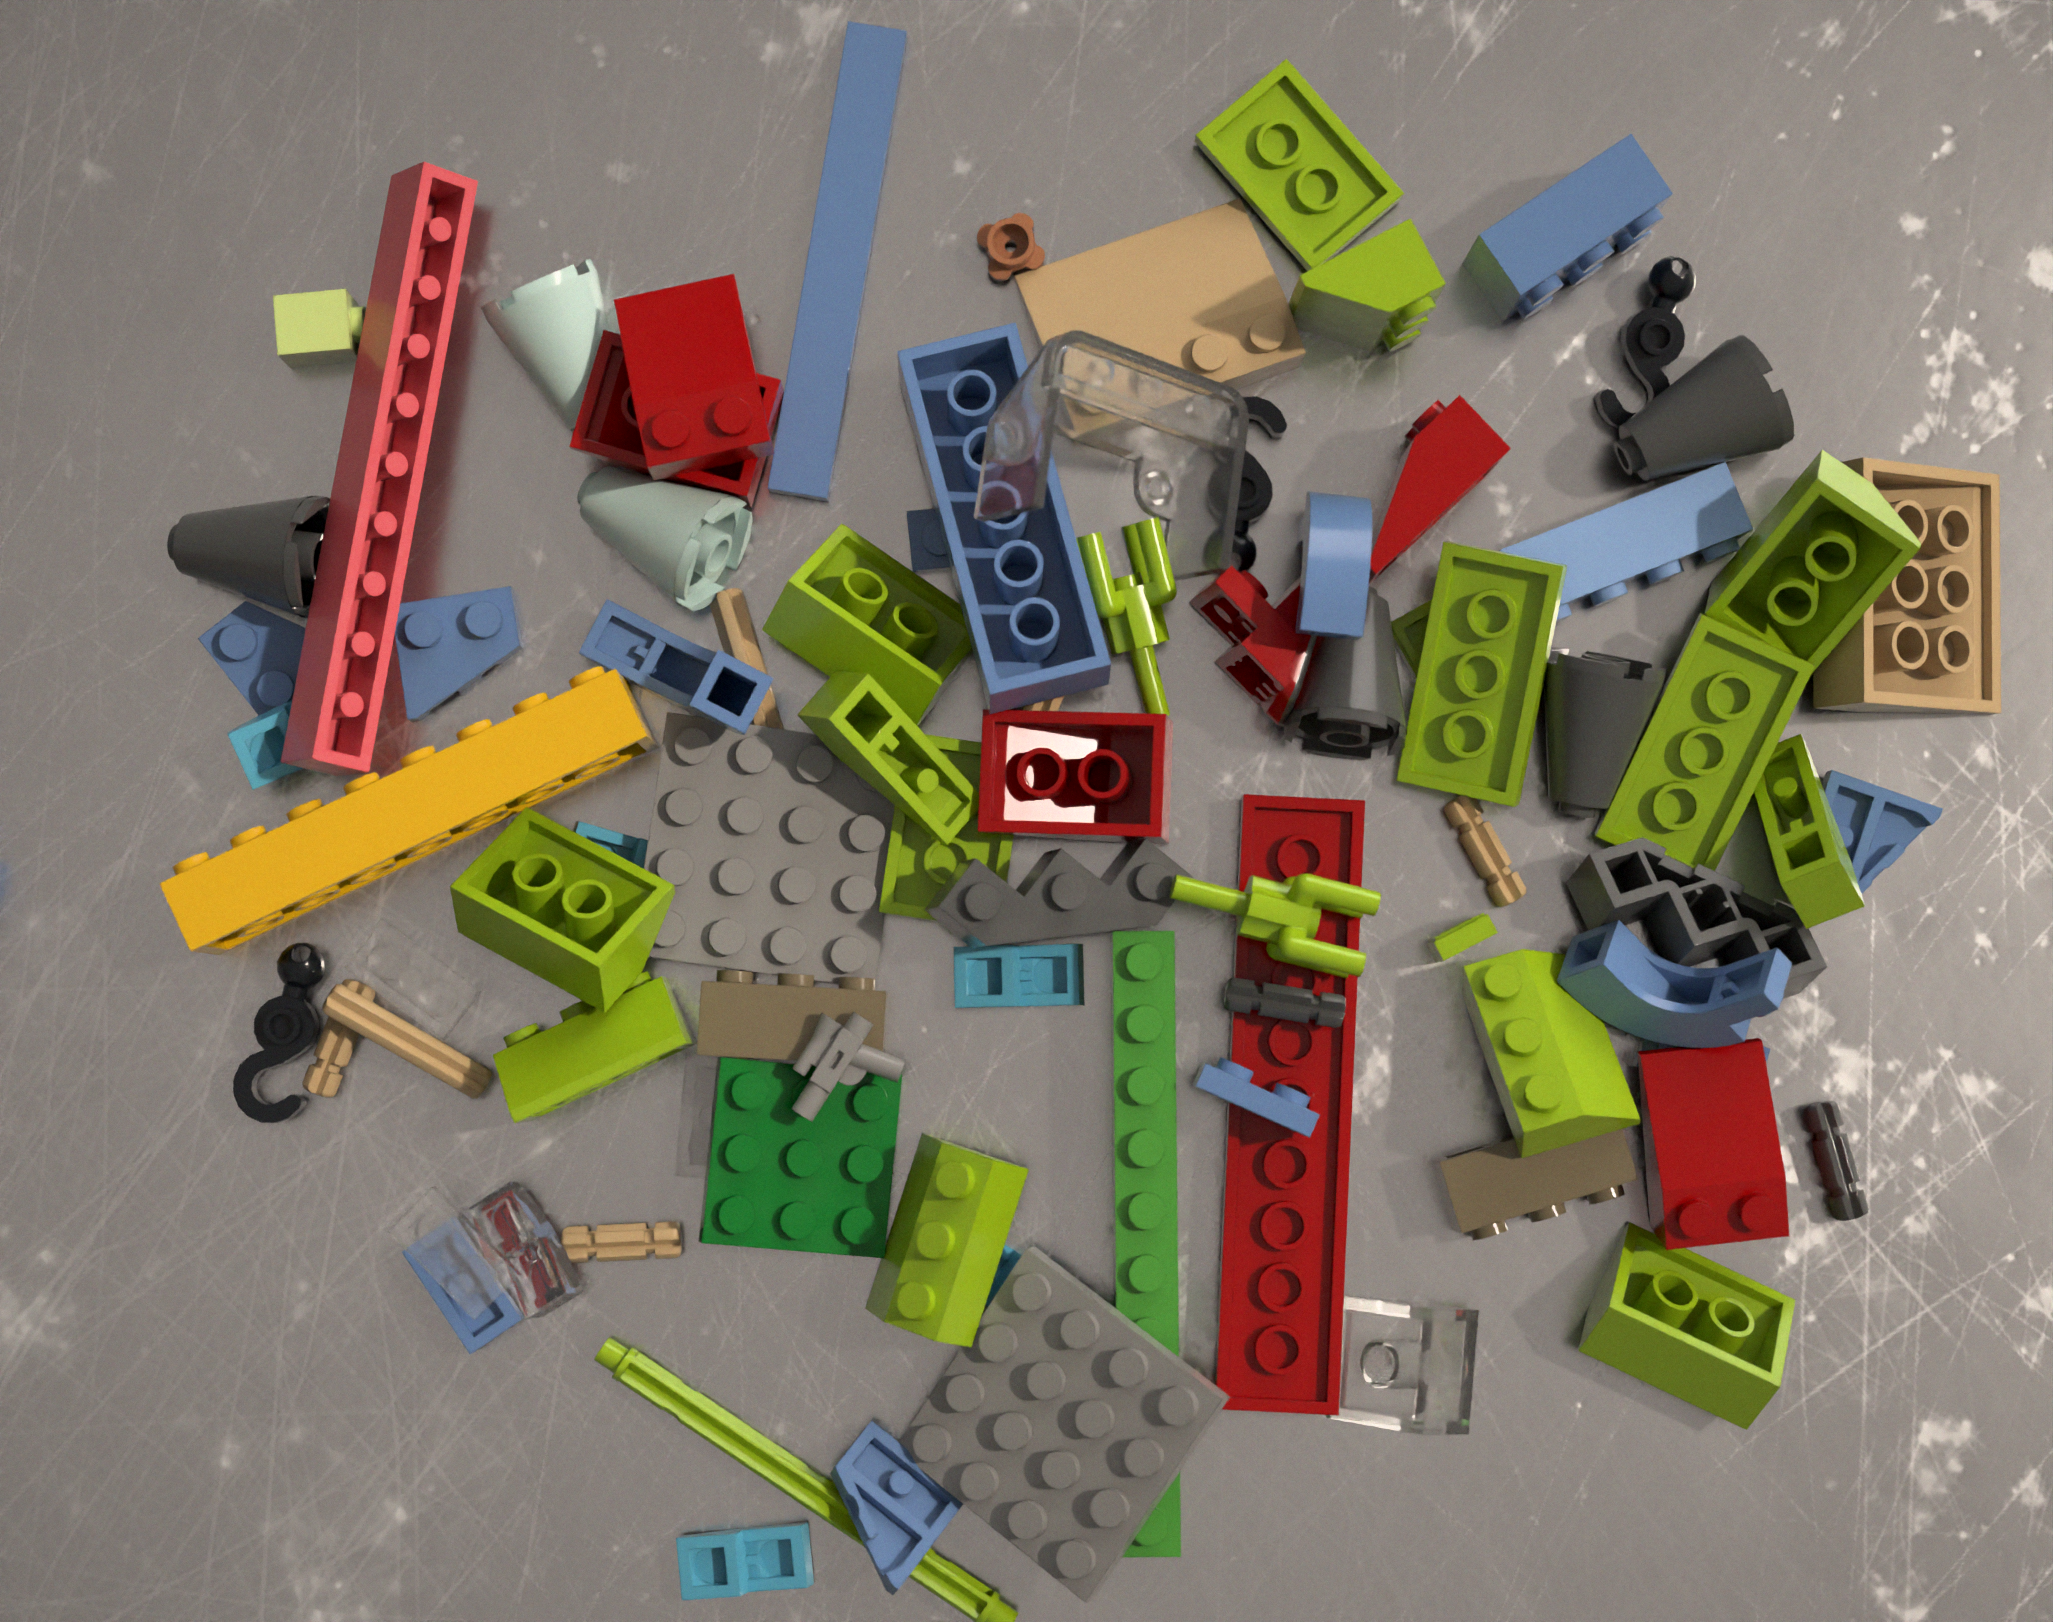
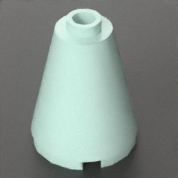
(554, 333)
(668, 530)

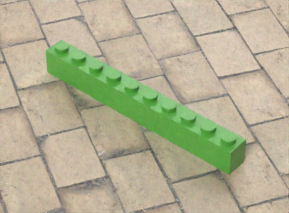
(1146, 1167)

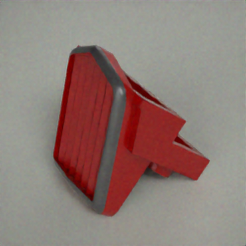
(1264, 649)

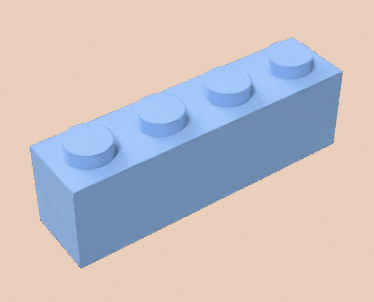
(1643, 537)

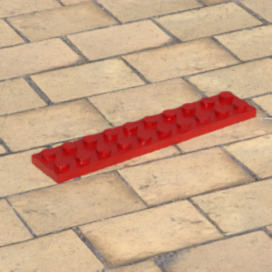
(1282, 1188)

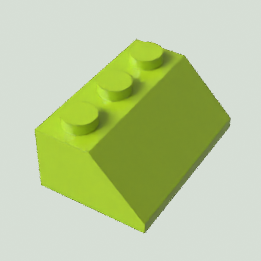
(1371, 292)
(1814, 563)
(872, 616)
(562, 908)
(591, 1048)
(1545, 1053)
(946, 1241)
(1689, 1327)

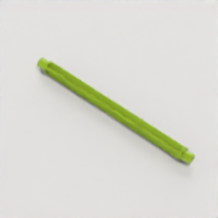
(787, 1473)

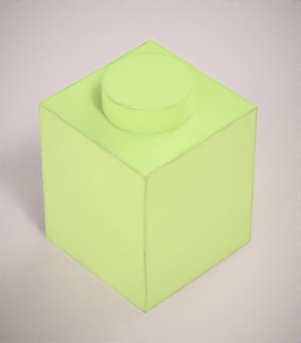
(317, 327)

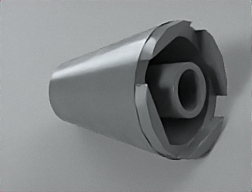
(1708, 416)
(255, 549)
(1352, 692)
(1593, 724)

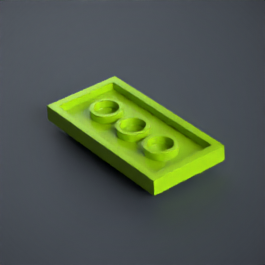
(1481, 673)
(1706, 744)

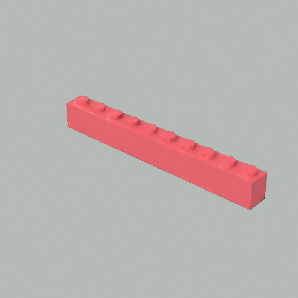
(379, 472)

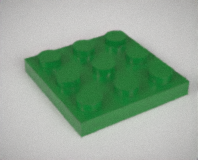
(795, 1180)

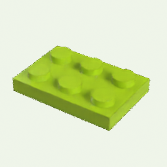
(1298, 166)
(920, 864)

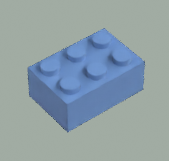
(1568, 230)

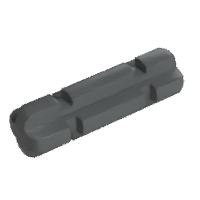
(1285, 1002)
(1836, 1161)

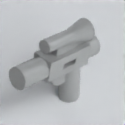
(840, 1057)

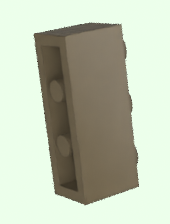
(781, 1018)
(1495, 1184)

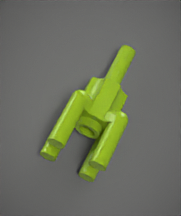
(1134, 602)
(1288, 916)

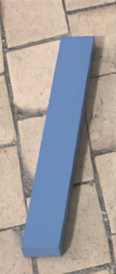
(837, 261)

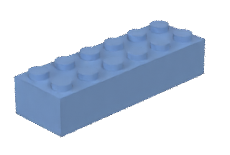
(1014, 574)

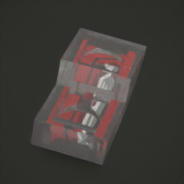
(529, 1242)

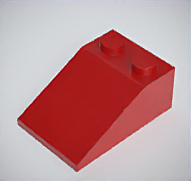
(693, 377)
(611, 433)
(1445, 460)
(1076, 775)
(1711, 1146)

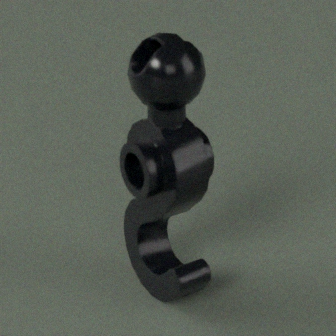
(1652, 336)
(1255, 484)
(285, 1031)

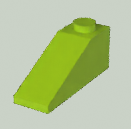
(890, 753)
(1805, 836)

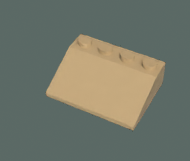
(1178, 293)
(1938, 624)

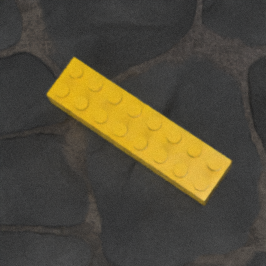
(408, 813)

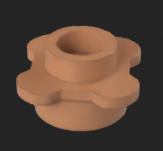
(1016, 230)

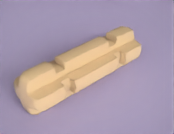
(1485, 850)
(334, 1050)
(622, 1242)

